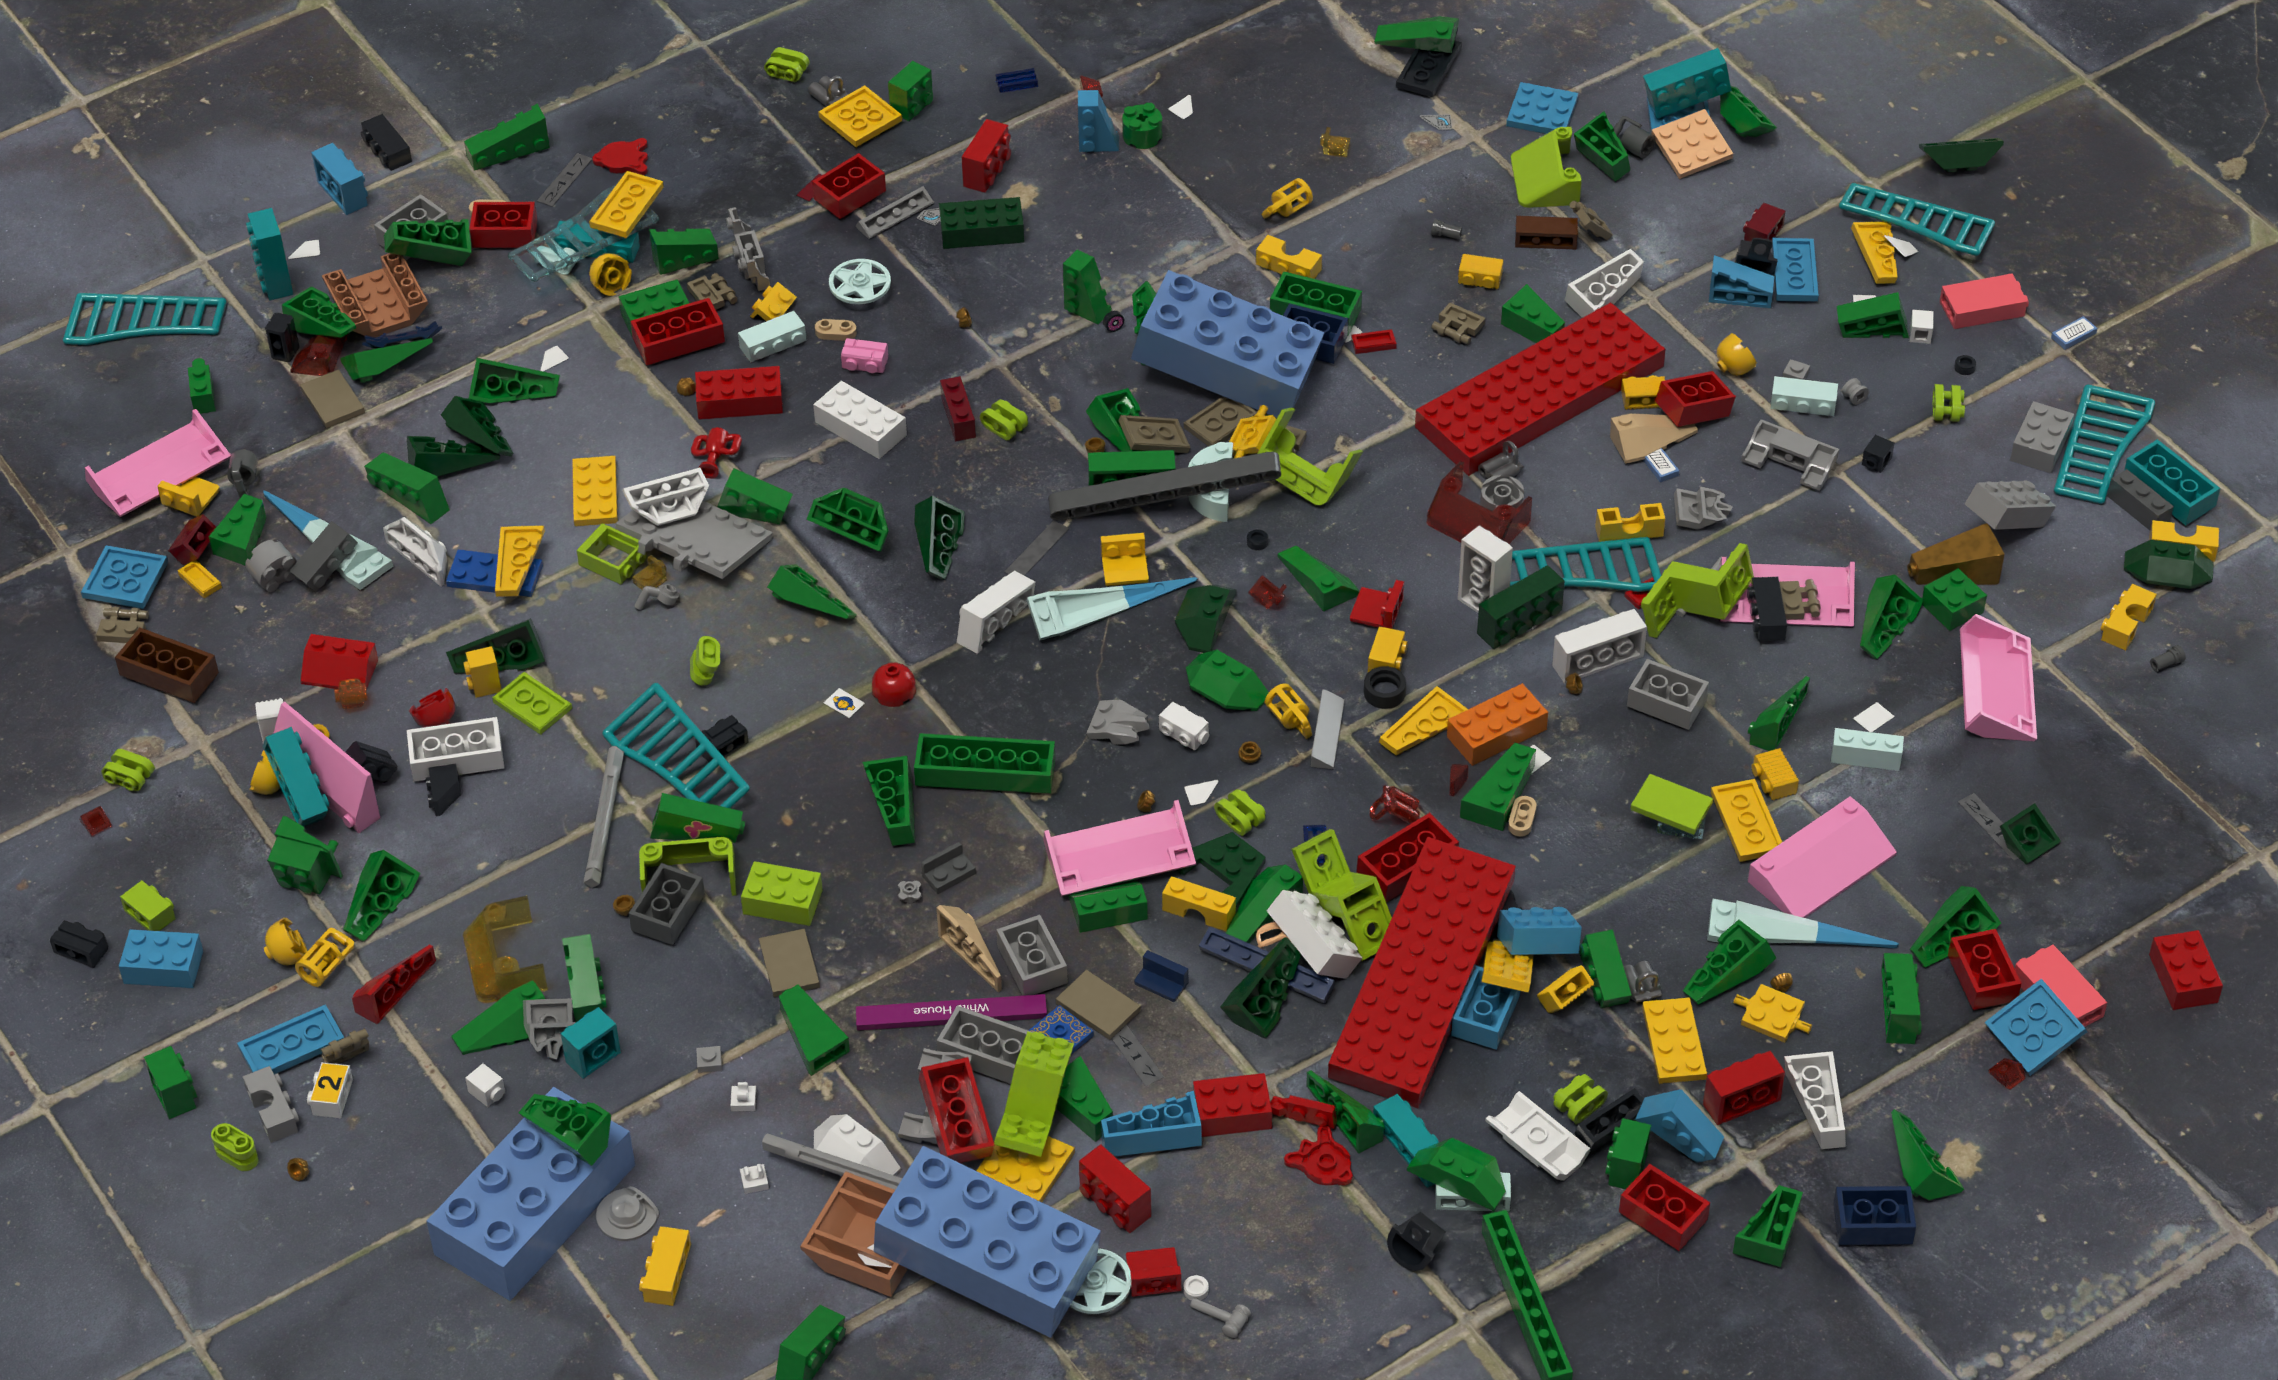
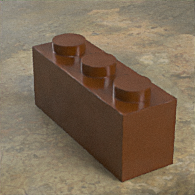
(1546, 232)

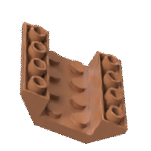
(380, 299)

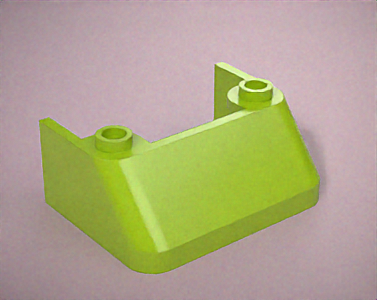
(1300, 474)
(687, 852)

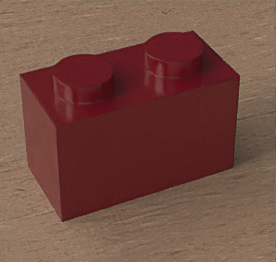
(1765, 223)
(192, 539)

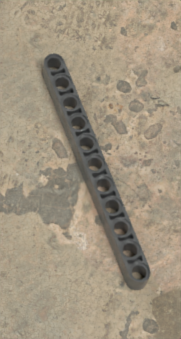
(1164, 486)

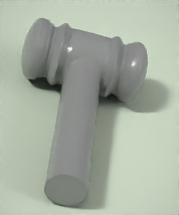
(1233, 1322)

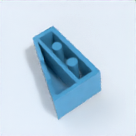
(1094, 124)
(1739, 285)
(1681, 1124)

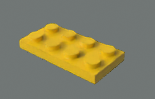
(626, 204)
(594, 491)
(1746, 819)
(1506, 969)
(1674, 1040)

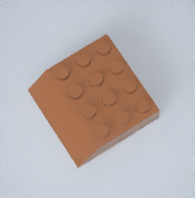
(847, 1229)

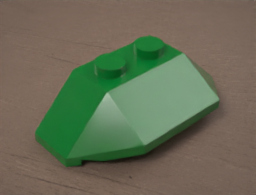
(1744, 115)
(851, 516)
(1226, 681)
(1461, 1171)

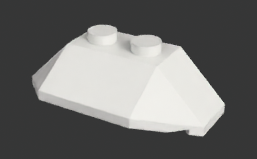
(668, 497)
(418, 548)
(851, 1141)

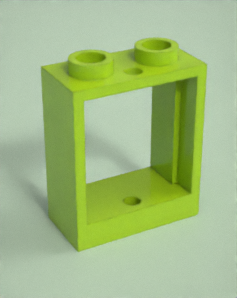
(596, 543)

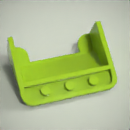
(1540, 172)

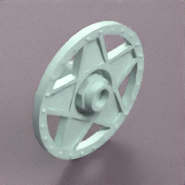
(859, 281)
(1102, 1282)

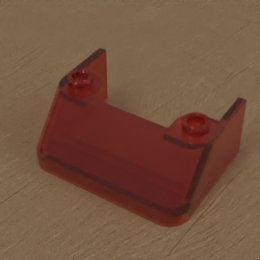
(1459, 516)

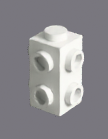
(1184, 726)

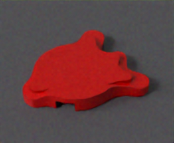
(623, 157)
(1323, 1160)

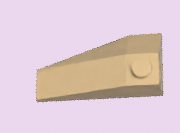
(1642, 434)
(963, 937)

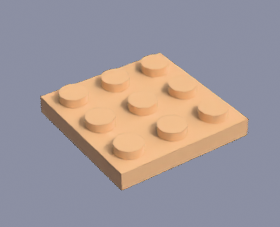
(1692, 143)

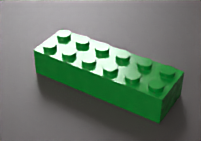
(984, 763)

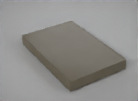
(332, 398)
(1218, 420)
(1154, 433)
(789, 961)
(1098, 1004)

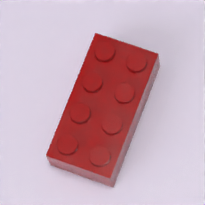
(677, 331)
(738, 392)
(1397, 855)
(956, 1110)

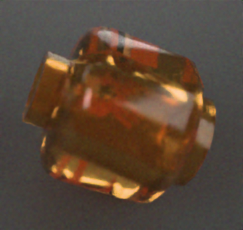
(351, 693)

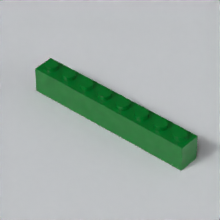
(1525, 1297)

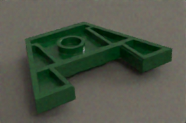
(1231, 861)

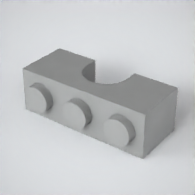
(278, 1118)

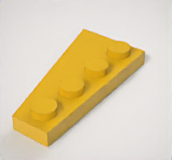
(1877, 249)
(515, 557)
(1422, 721)

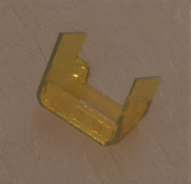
(493, 975)

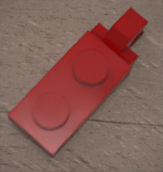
(1305, 1110)

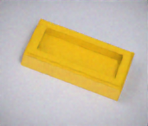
(199, 579)

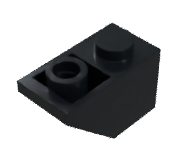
(444, 787)

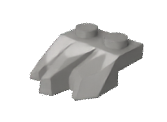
(1700, 507)
(1117, 721)
(545, 1021)

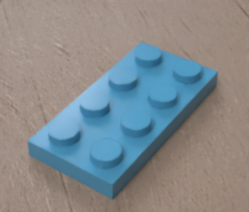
(1795, 269)
(291, 1041)

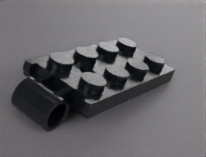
(1427, 70)

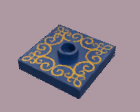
(1064, 1025)

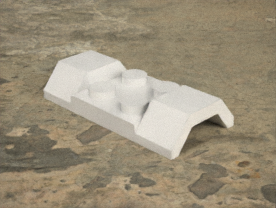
(1540, 1137)

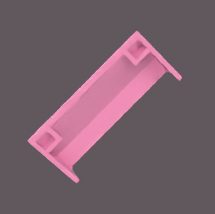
(170, 459)
(1834, 589)
(1997, 681)
(341, 777)
(1119, 851)
(1821, 860)

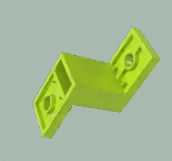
(1697, 590)
(1344, 893)
(1034, 1093)

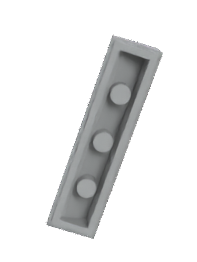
(895, 212)
(1327, 730)

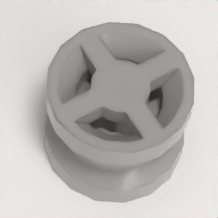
(1855, 391)

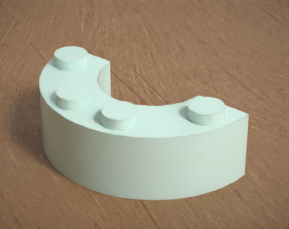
(1214, 503)

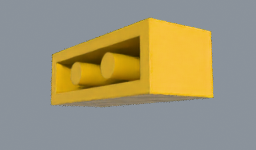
(665, 1266)

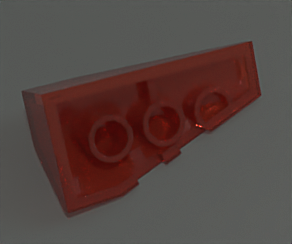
(318, 355)

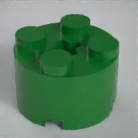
(1142, 125)

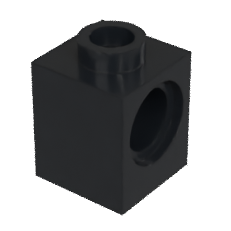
(1878, 453)

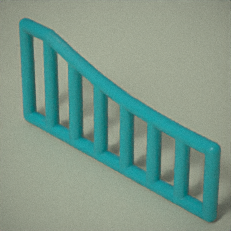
(1919, 228)
(133, 331)
(2115, 456)
(1590, 580)
(692, 731)

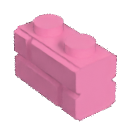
(864, 355)

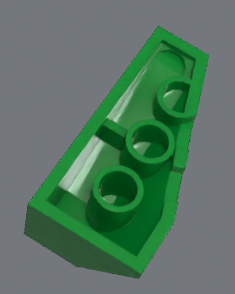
(504, 382)
(1735, 959)
(499, 1023)
(1352, 1117)
(573, 1125)
(1921, 1163)

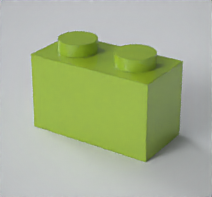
(148, 907)

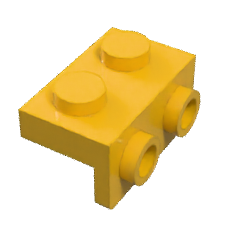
(774, 304)

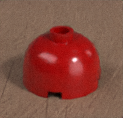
(893, 684)
(434, 709)

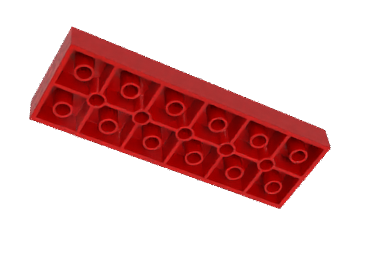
(1539, 387)
(1421, 972)

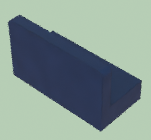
(1162, 976)

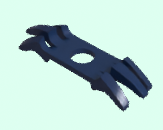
(380, 342)

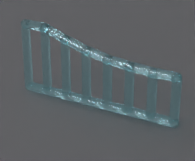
(584, 251)

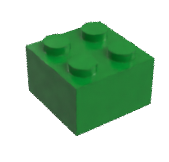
(911, 90)
(1953, 599)
(171, 1082)
(1628, 1153)

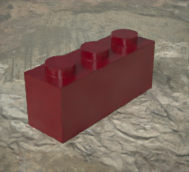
(957, 408)

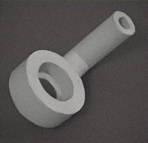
(664, 593)

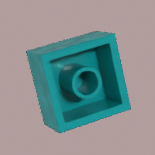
(590, 1042)

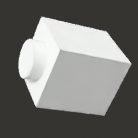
(1921, 326)
(485, 1085)

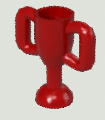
(716, 446)

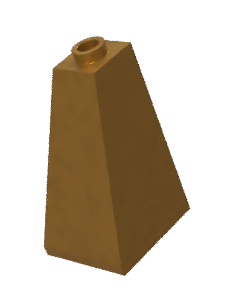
(1972, 552)

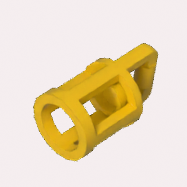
(1283, 203)
(1294, 714)
(328, 952)

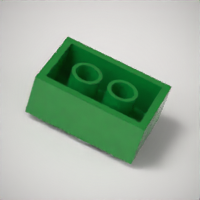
(651, 301)

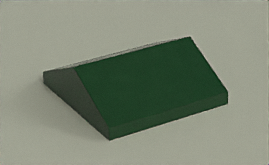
(2029, 834)

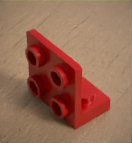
(1378, 607)
(1154, 1271)

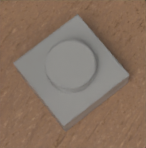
(1796, 370)
(709, 1059)

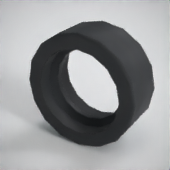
(1385, 700)

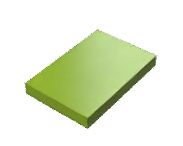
(532, 703)
(1671, 804)

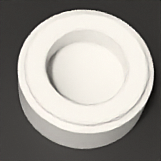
(1196, 1287)

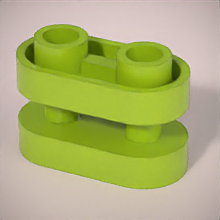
(786, 64)
(1955, 398)
(1004, 419)
(705, 660)
(127, 770)
(1240, 812)
(1580, 1098)
(234, 1147)

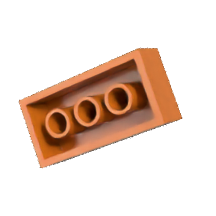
(1497, 724)

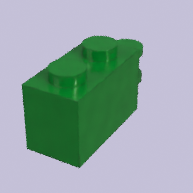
(201, 387)

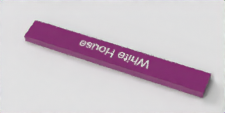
(940, 1011)

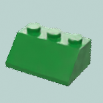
(1109, 906)

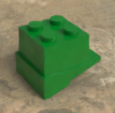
(302, 859)

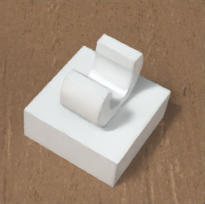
(743, 1097)
(754, 1178)

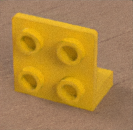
(1124, 559)

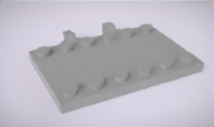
(708, 540)

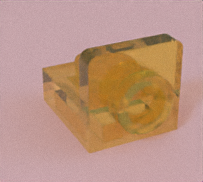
(1334, 144)
(652, 575)

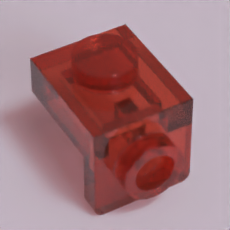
(1267, 592)

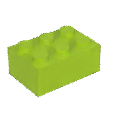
(781, 893)

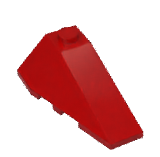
(387, 989)

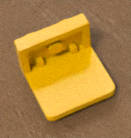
(188, 497)

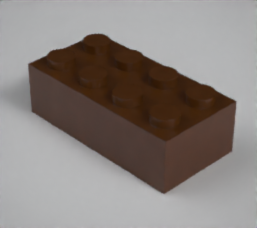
(166, 665)

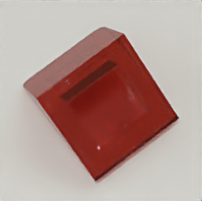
(1090, 84)
(1458, 777)
(95, 821)
(2008, 1073)

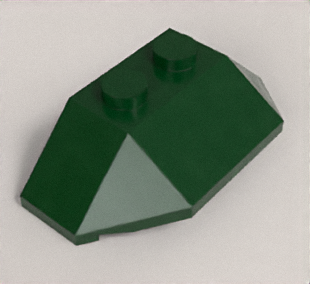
(1962, 154)
(2169, 564)
(1203, 615)

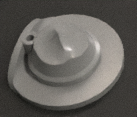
(626, 1214)

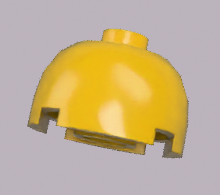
(610, 273)
(1734, 356)
(264, 779)
(284, 943)

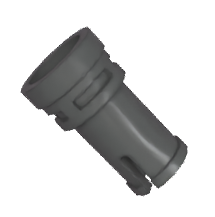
(1440, 228)
(2171, 657)

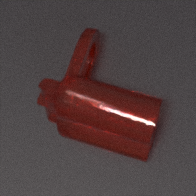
(1397, 804)

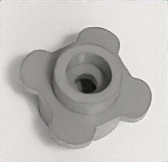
(909, 891)

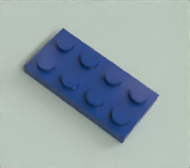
(479, 569)

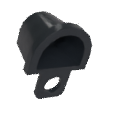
(1757, 255)
(1414, 1242)

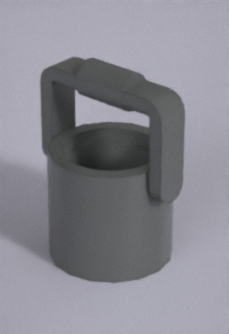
(1635, 138)
(242, 470)

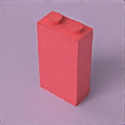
(1983, 301)
(2064, 981)

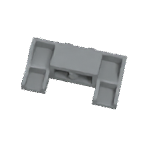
(747, 251)
(1793, 450)
(920, 1127)

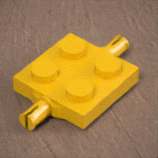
(1251, 433)
(1772, 1013)

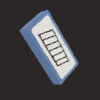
(2074, 333)
(1661, 465)

